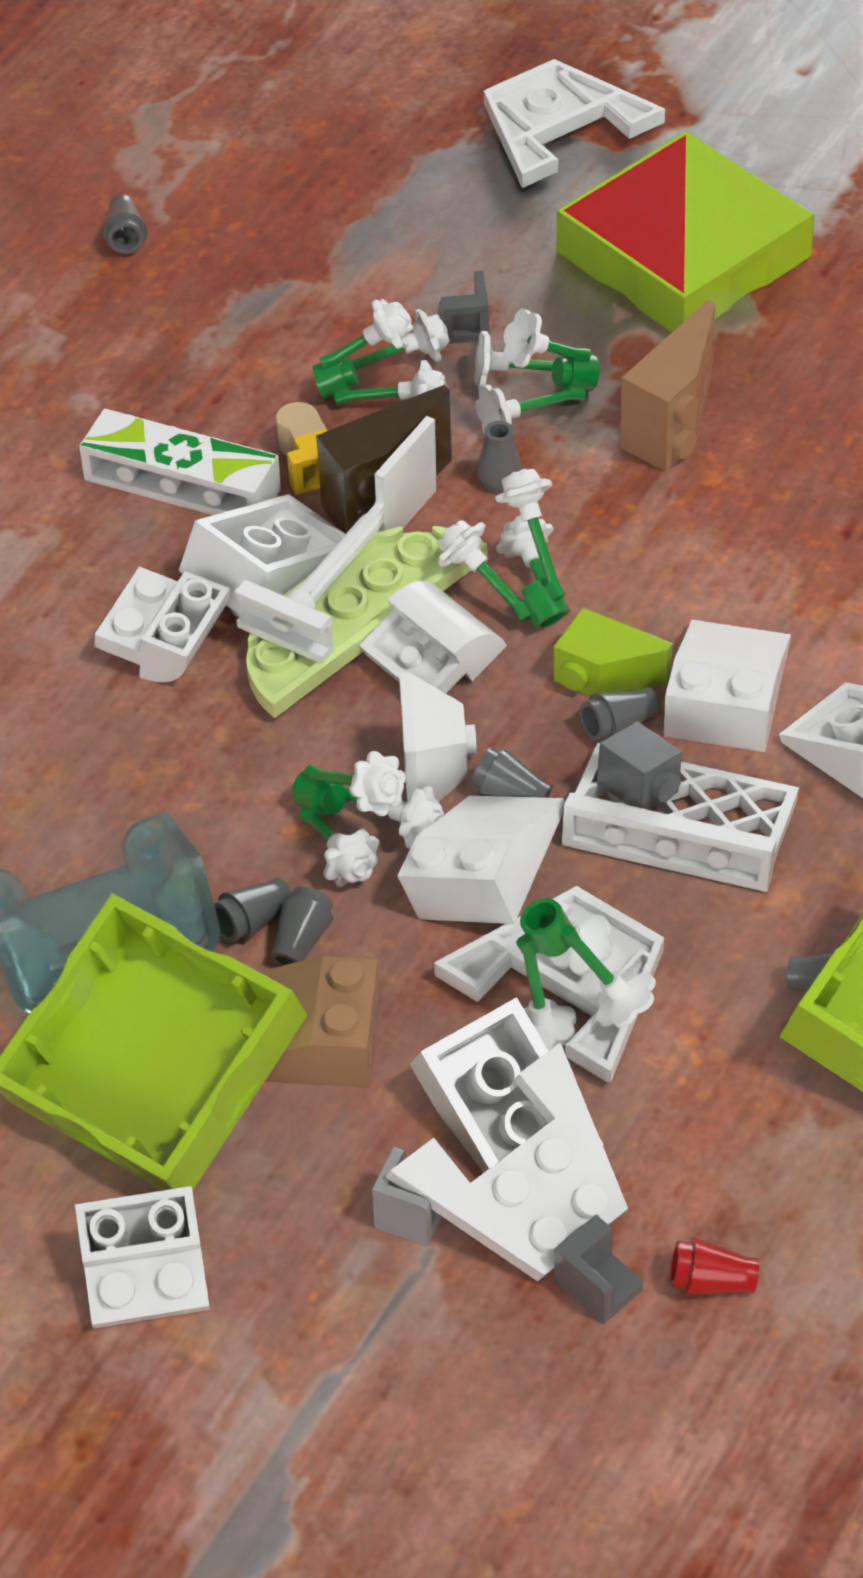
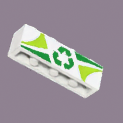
(177, 465)

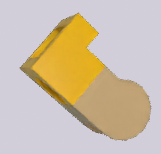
(297, 432)

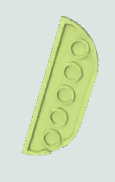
(356, 608)

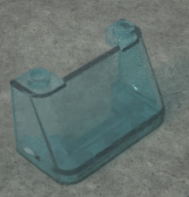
(160, 877)

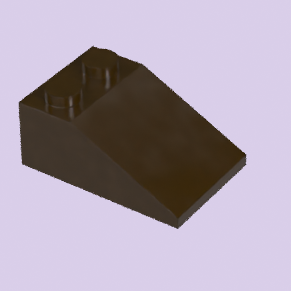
(359, 448)

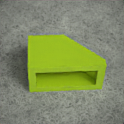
(609, 656)

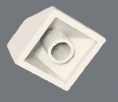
(433, 737)

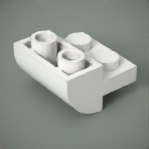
(161, 622)
(431, 638)
(142, 1257)

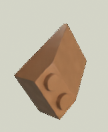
(668, 393)
(341, 1023)

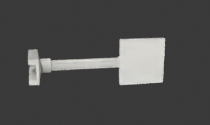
(401, 491)

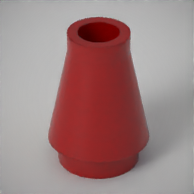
(710, 1269)

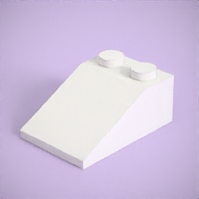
(264, 542)
(725, 685)
(833, 736)
(480, 858)
(474, 1085)

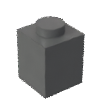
(639, 767)

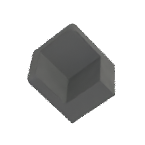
(466, 313)
(592, 1273)

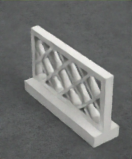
(675, 837)

